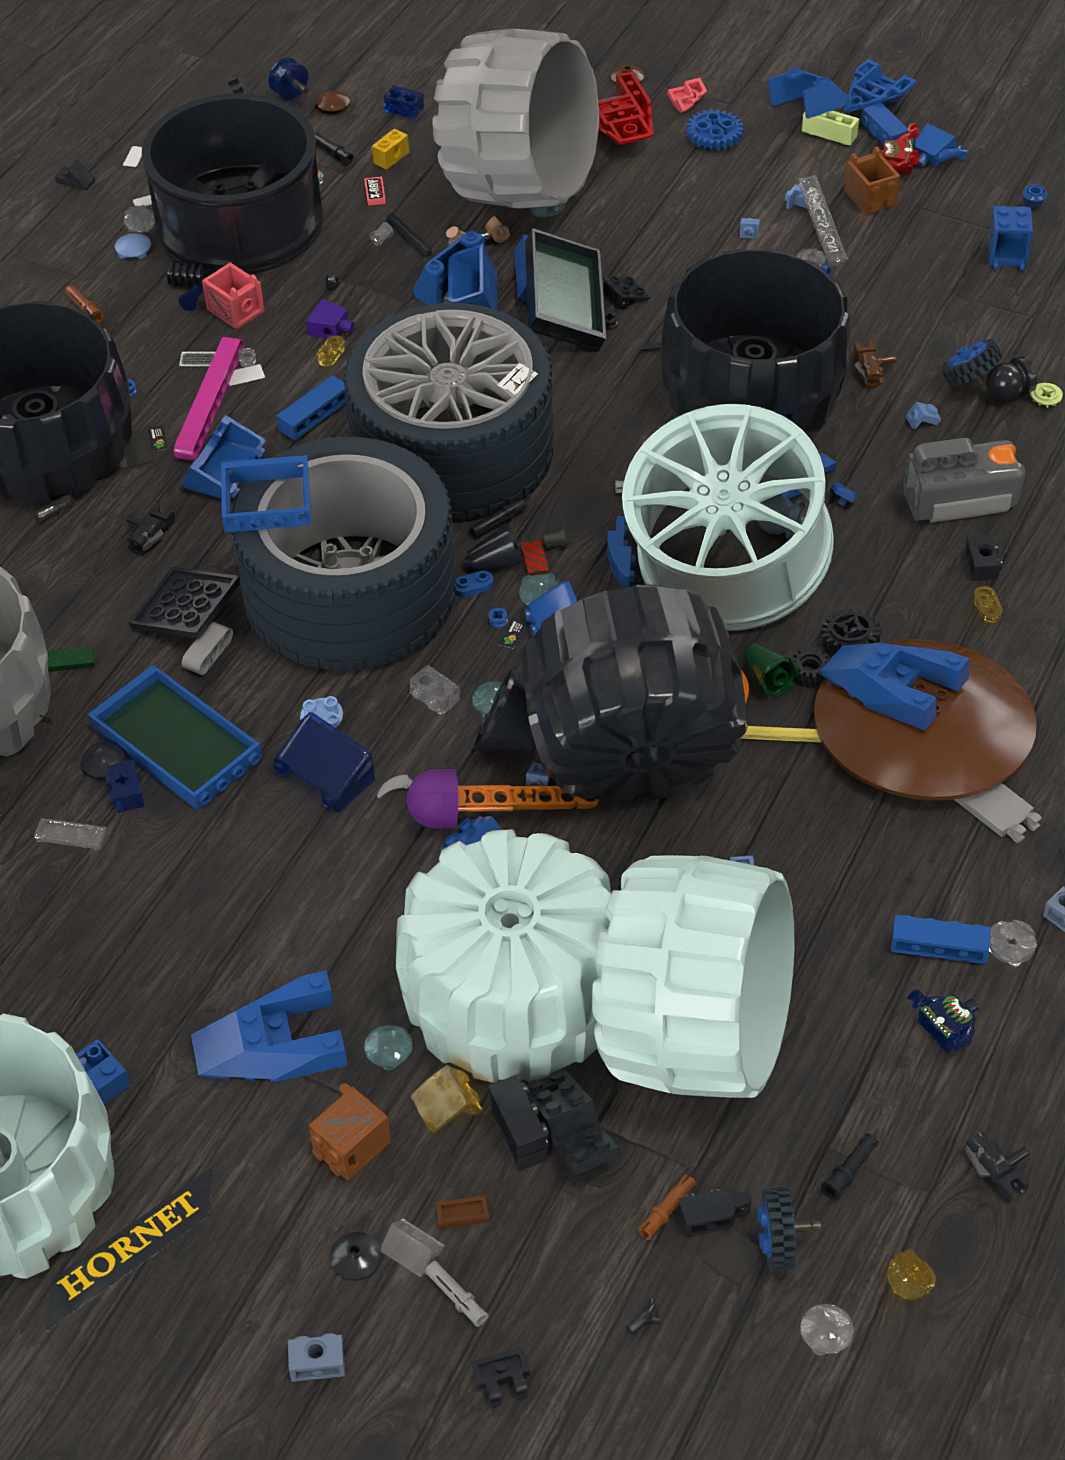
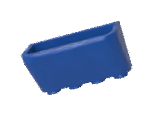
(472, 278)
(548, 603)

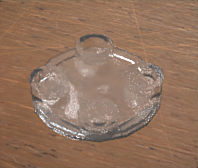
(826, 1329)

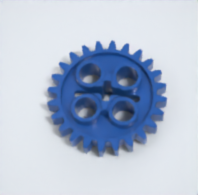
(714, 129)

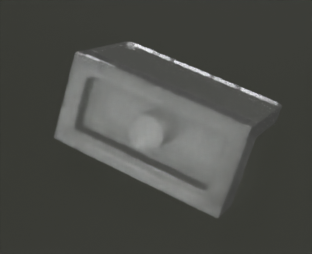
(411, 1246)

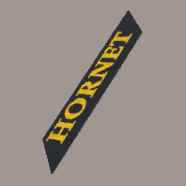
(130, 1248)

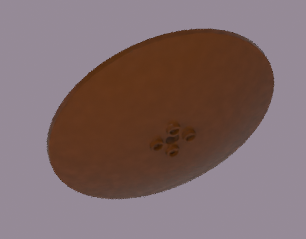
(967, 749)

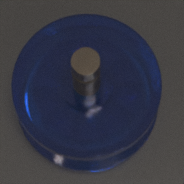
(288, 78)

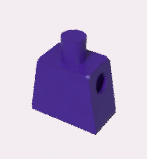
(328, 320)

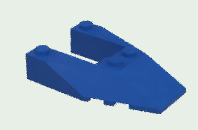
(885, 672)
(259, 1041)

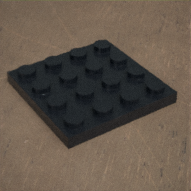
(185, 602)

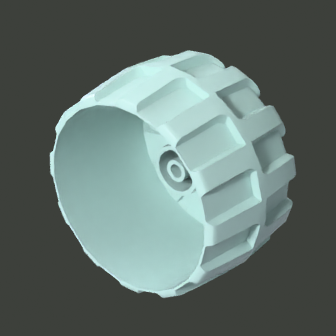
(504, 955)
(695, 976)
(51, 1148)

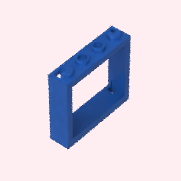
(265, 470)

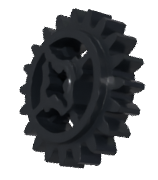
(850, 629)

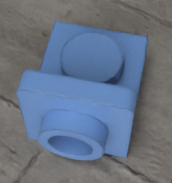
(795, 197)
(749, 228)
(537, 777)

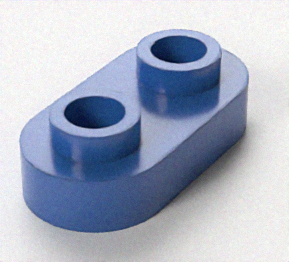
(474, 583)

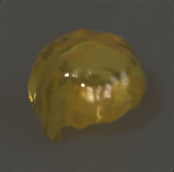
(910, 1276)

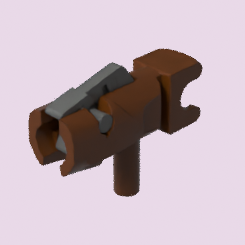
(869, 364)

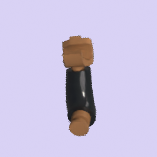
(492, 229)

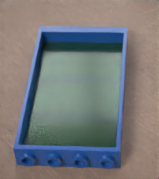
(175, 737)

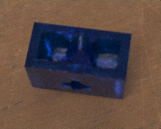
(125, 786)

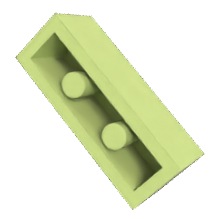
(832, 126)

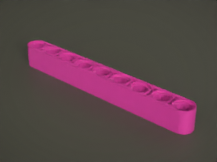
(208, 399)

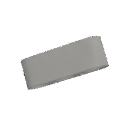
(207, 648)

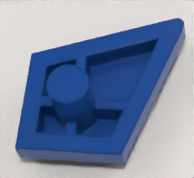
(845, 493)

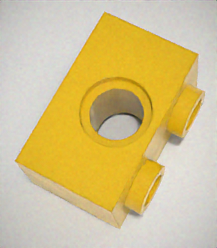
(390, 149)

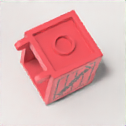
(233, 295)

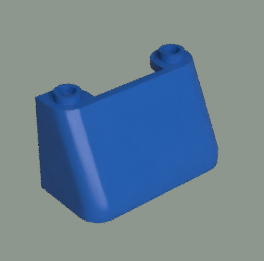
(435, 272)
(227, 444)

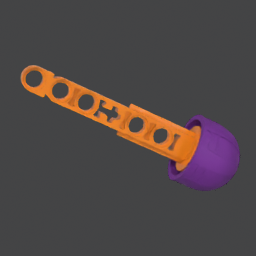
(437, 798)

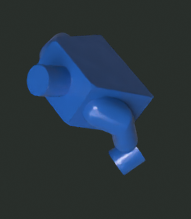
(937, 146)

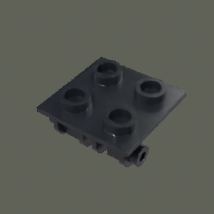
(623, 289)

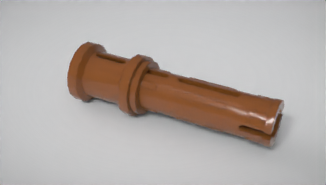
(85, 305)

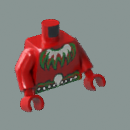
(900, 151)

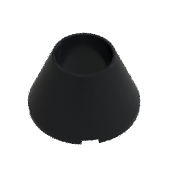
(507, 722)

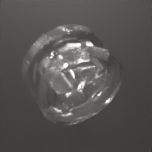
(243, 360)

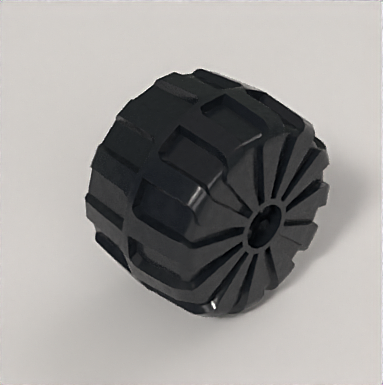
(757, 335)
(66, 400)
(633, 693)

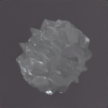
(139, 218)

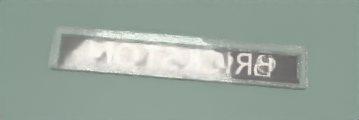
(822, 221)

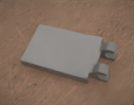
(1002, 811)

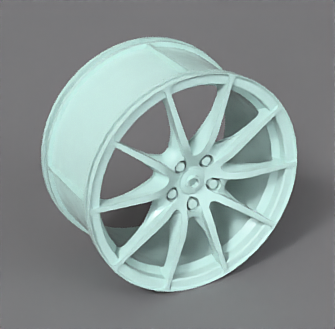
(721, 459)

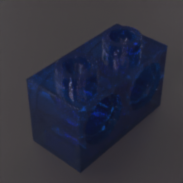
(403, 101)

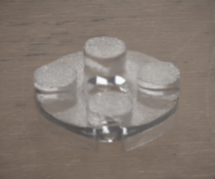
(1009, 953)

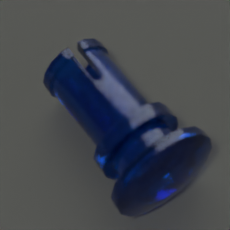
(189, 299)

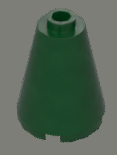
(771, 669)

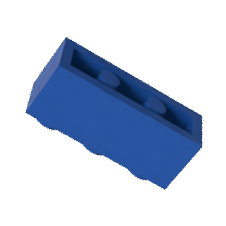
(882, 123)

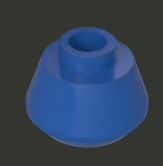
(1034, 195)

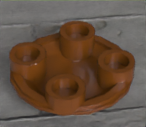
(332, 101)

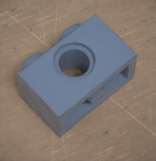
(327, 1366)

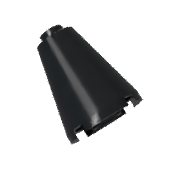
(495, 551)

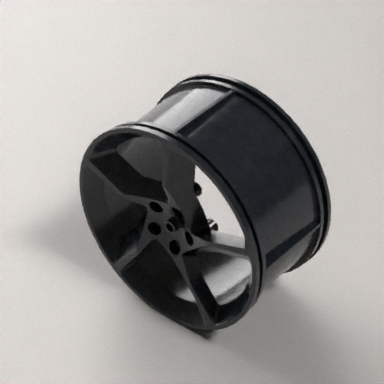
(247, 225)

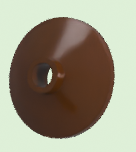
(627, 68)

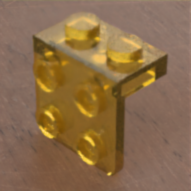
(445, 1097)

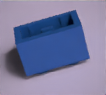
(471, 831)
(103, 1070)

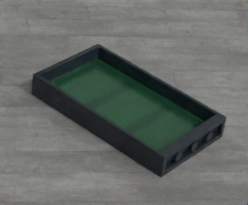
(564, 290)

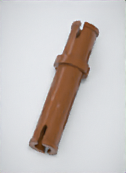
(661, 1213)

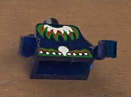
(946, 1019)

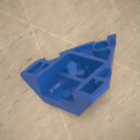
(872, 87)

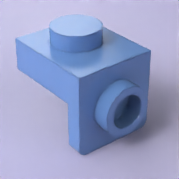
(922, 412)

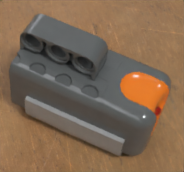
(962, 479)

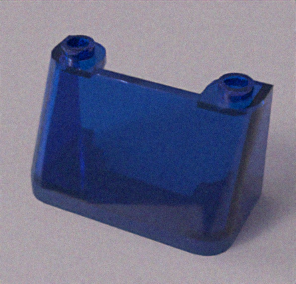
(326, 761)

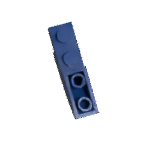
(620, 554)

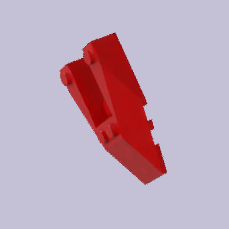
(626, 116)

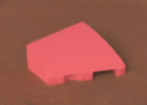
(687, 95)

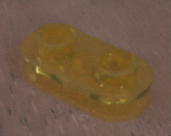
(331, 350)
(990, 608)

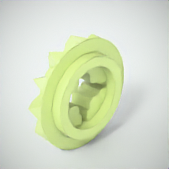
(1048, 390)

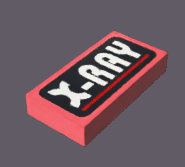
(375, 191)

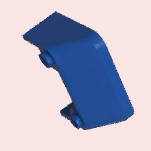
(818, 92)

